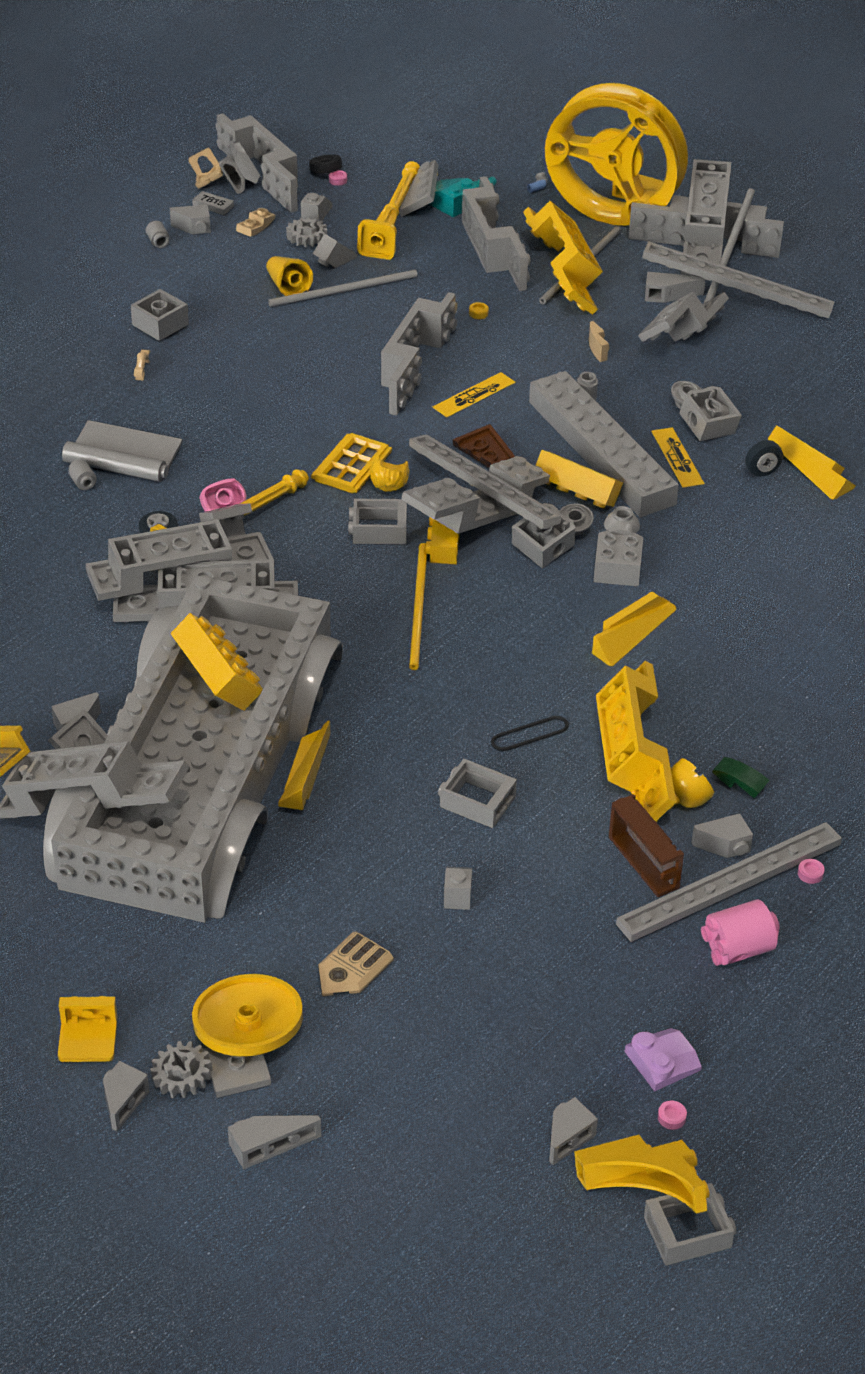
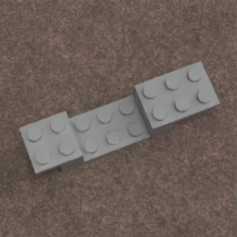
(277, 160)
(707, 210)
(668, 226)
(496, 247)
(424, 324)
(465, 510)
(167, 548)
(175, 581)
(108, 768)

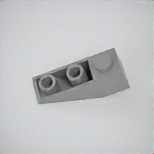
(671, 287)

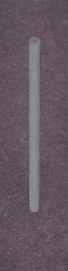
(732, 239)
(595, 250)
(342, 288)

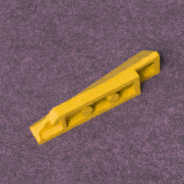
(815, 465)
(630, 627)
(305, 768)

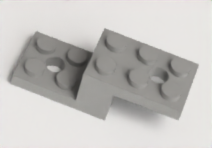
(684, 317)

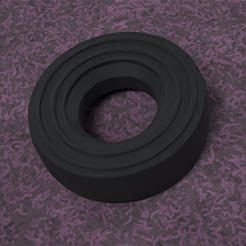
(325, 163)

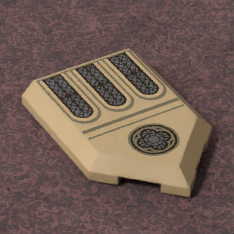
(352, 965)

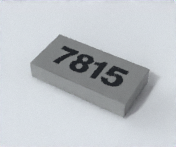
(215, 203)

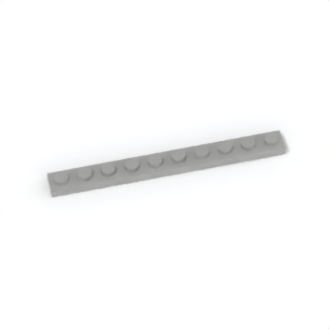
(738, 279)
(485, 481)
(727, 882)

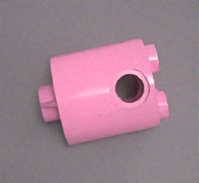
(740, 932)

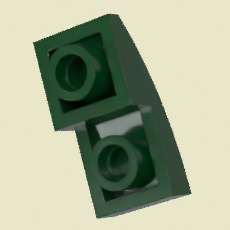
(734, 771)

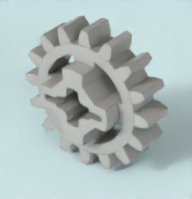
(306, 231)
(181, 1069)

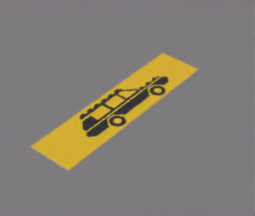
(473, 394)
(677, 457)

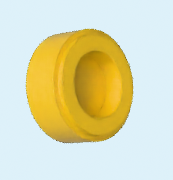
(478, 310)

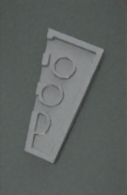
(421, 189)

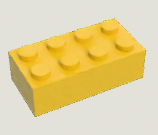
(217, 661)

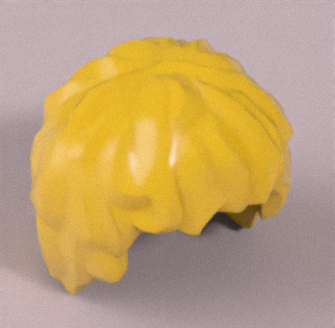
(388, 476)

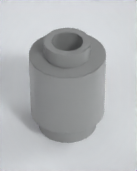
(157, 234)
(589, 383)
(82, 474)

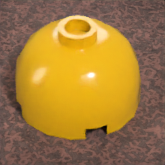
(689, 787)

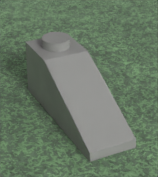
(269, 1136)

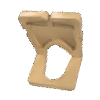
(204, 178)

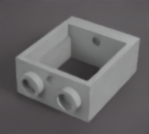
(378, 509)
(482, 777)
(671, 1251)

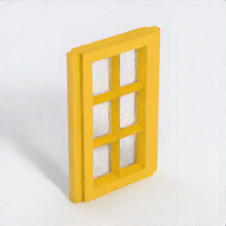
(350, 463)

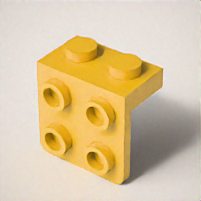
(87, 1029)

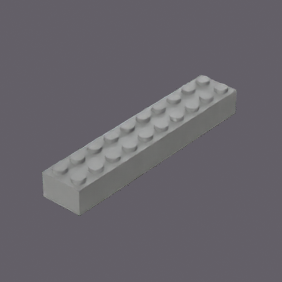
(603, 443)

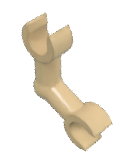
(142, 358)

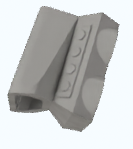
(238, 167)

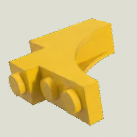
(637, 1164)

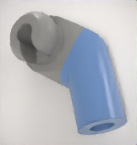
(539, 184)

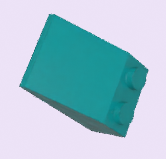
(450, 194)

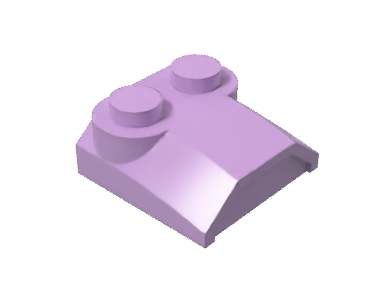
(663, 1057)

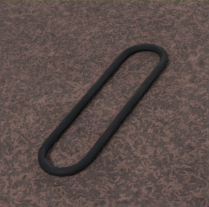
(530, 740)

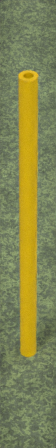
(418, 608)

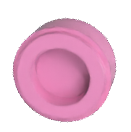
(338, 177)
(811, 871)
(672, 1115)

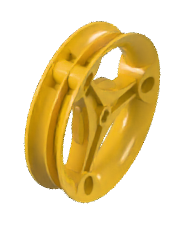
(614, 152)

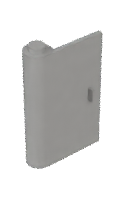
(123, 450)

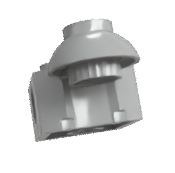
(706, 410)
(548, 544)
(619, 549)

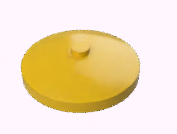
(247, 1015)

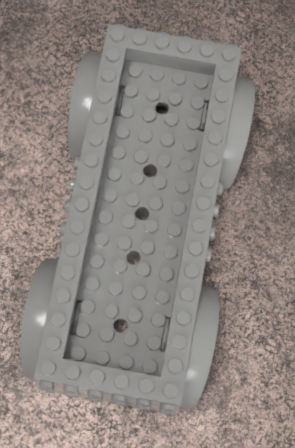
(187, 851)

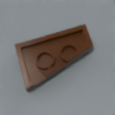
(484, 445)

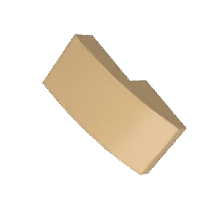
(257, 222)
(597, 343)

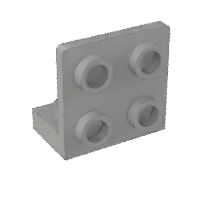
(229, 518)

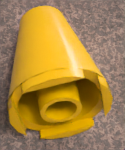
(290, 274)

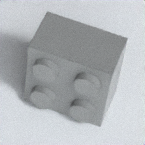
(159, 314)

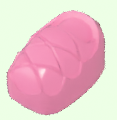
(222, 494)

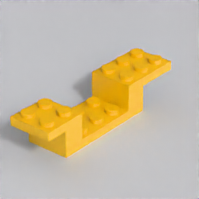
(576, 263)
(629, 756)

